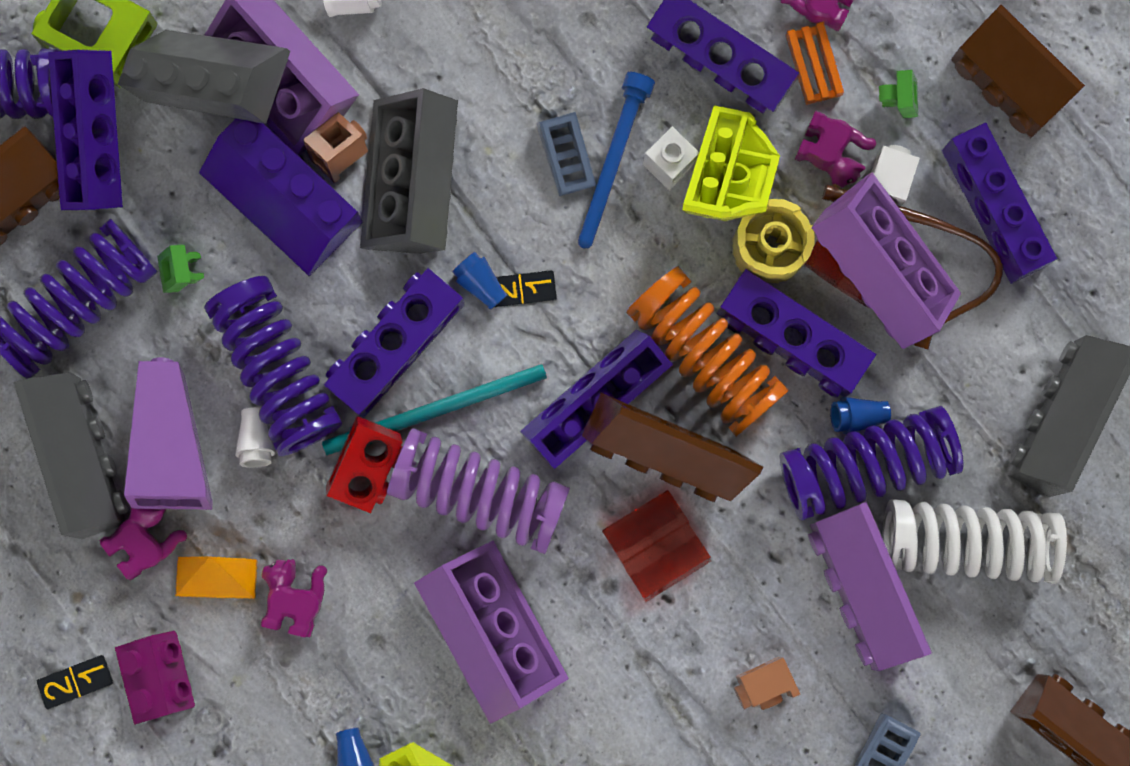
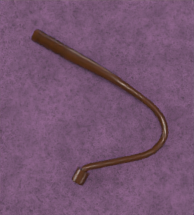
(832, 194)

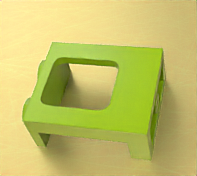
(125, 29)

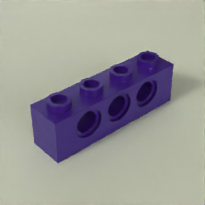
(777, 75)
(85, 129)
(998, 203)
(417, 335)
(850, 356)
(619, 374)

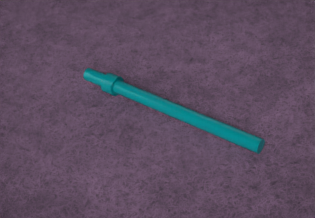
(448, 404)

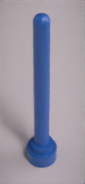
(636, 89)

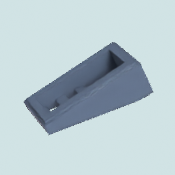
(571, 121)
(877, 737)

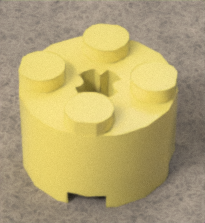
(790, 228)

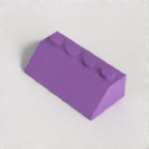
(310, 84)
(887, 262)
(868, 588)
(491, 631)

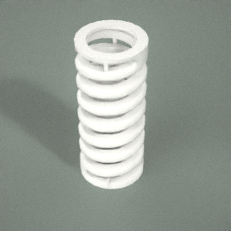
(903, 522)

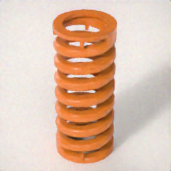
(646, 313)

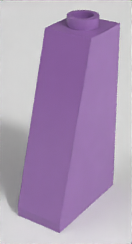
(164, 445)

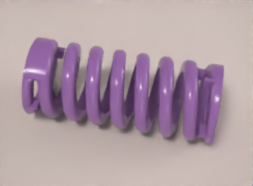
(547, 509)

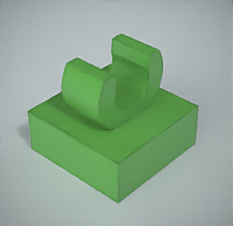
(902, 95)
(175, 270)

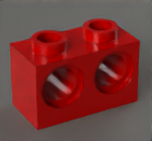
(356, 462)

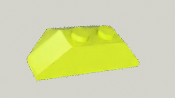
(732, 168)

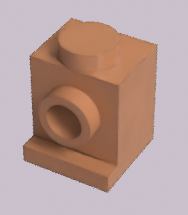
(336, 145)
(765, 684)

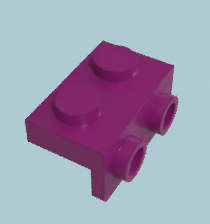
(154, 676)

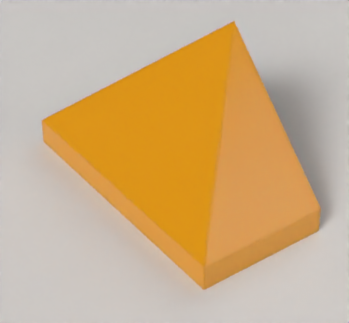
(216, 577)

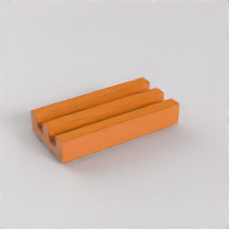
(806, 33)

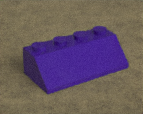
(279, 193)

